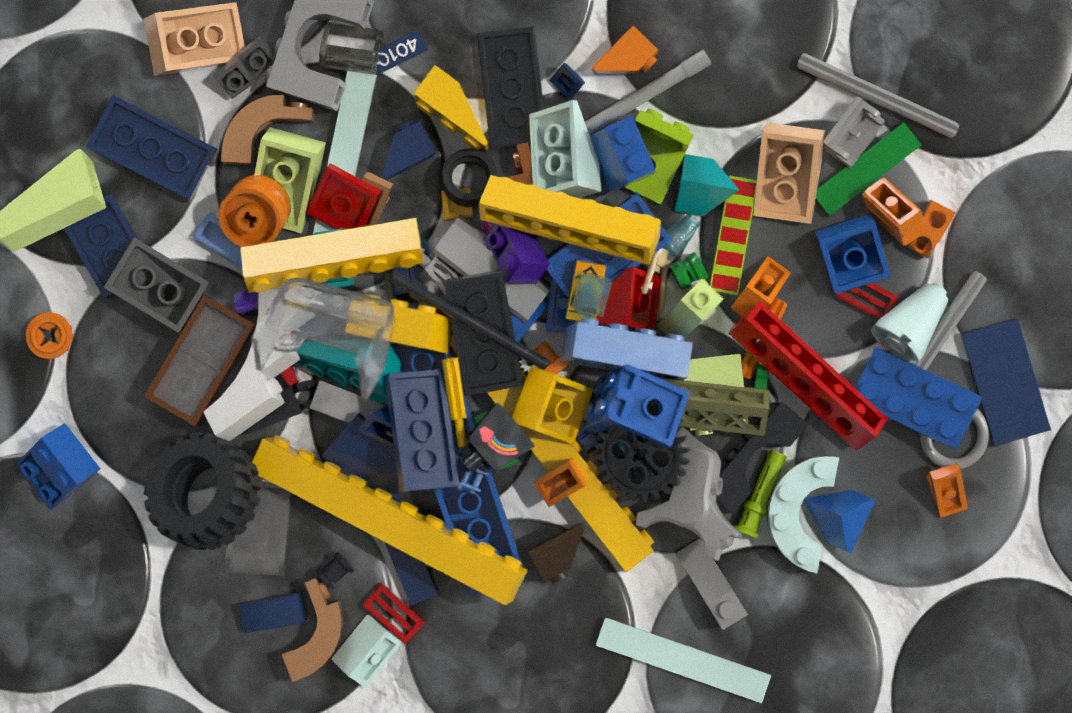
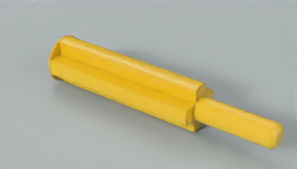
(455, 397)

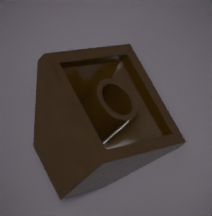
(556, 554)

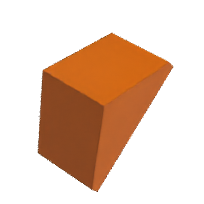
(560, 483)

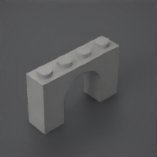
(289, 72)

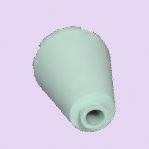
(912, 323)

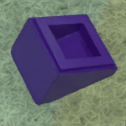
(246, 302)

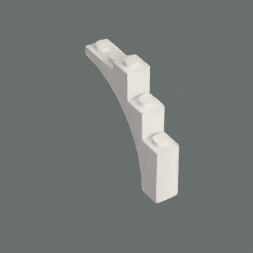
(253, 391)

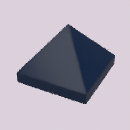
(567, 81)

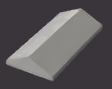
(469, 254)

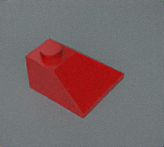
(628, 305)

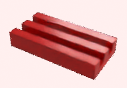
(887, 307)
(375, 596)

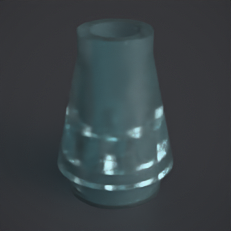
(681, 234)

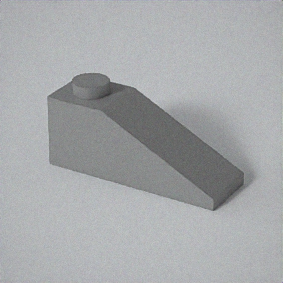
(711, 584)

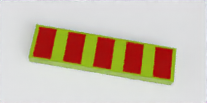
(733, 237)

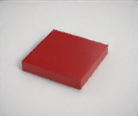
(342, 200)

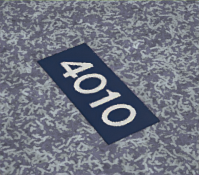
(401, 51)

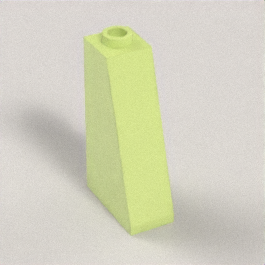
(53, 202)
(690, 310)

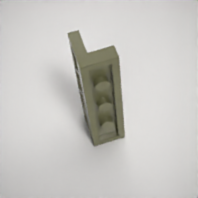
(717, 398)

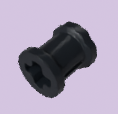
(335, 570)

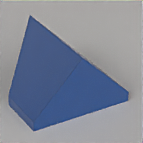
(841, 516)

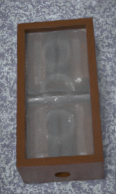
(200, 361)

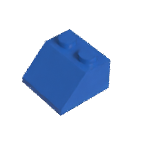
(853, 253)

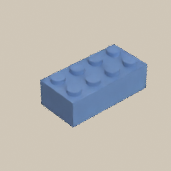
(615, 346)

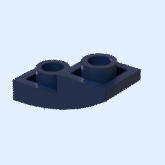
(272, 612)

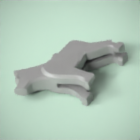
(694, 500)

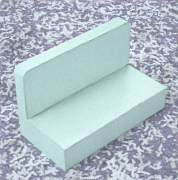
(366, 651)

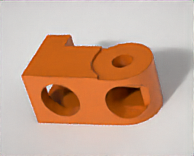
(936, 220)

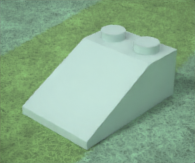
(563, 151)

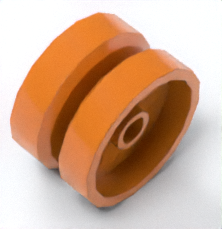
(254, 211)

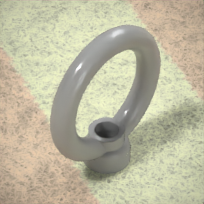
(967, 460)

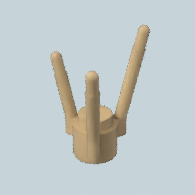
(658, 262)

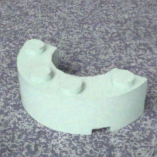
(785, 505)

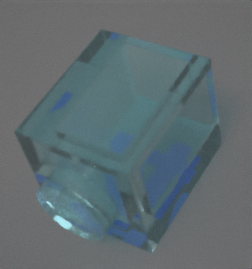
(591, 294)

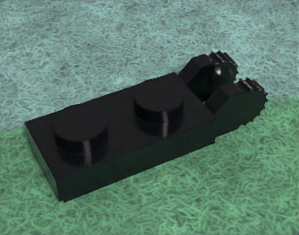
(288, 409)

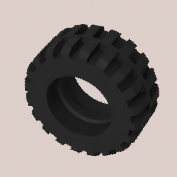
(173, 478)

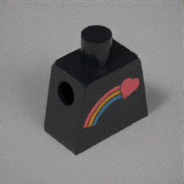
(495, 441)

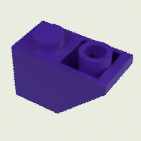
(517, 255)

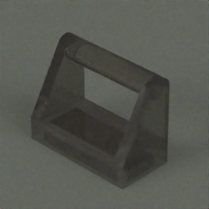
(350, 58)

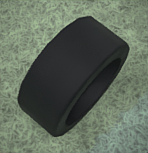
(457, 158)

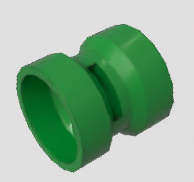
(695, 271)

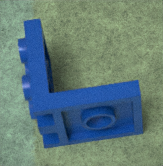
(623, 400)

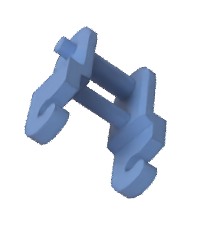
(474, 487)

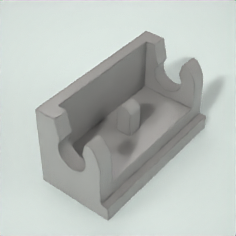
(853, 132)

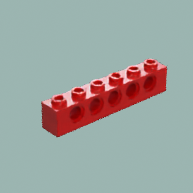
(808, 376)

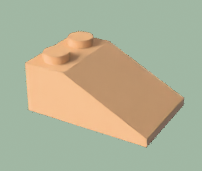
(193, 38)
(788, 172)

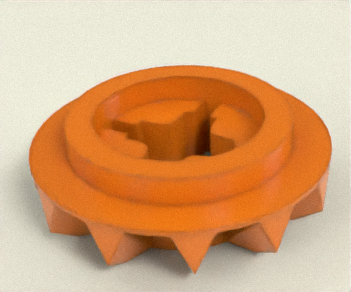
(35, 335)

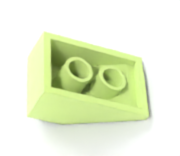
(295, 165)

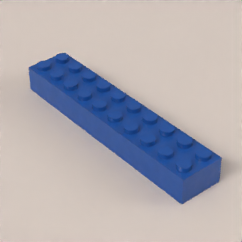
(478, 513)

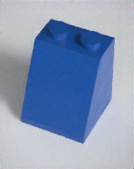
(621, 156)

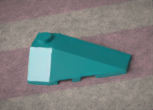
(341, 367)

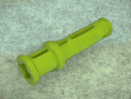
(756, 507)

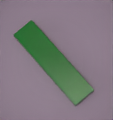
(867, 169)

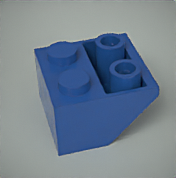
(57, 465)

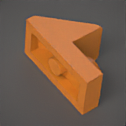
(947, 490)

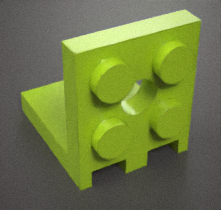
(666, 147)

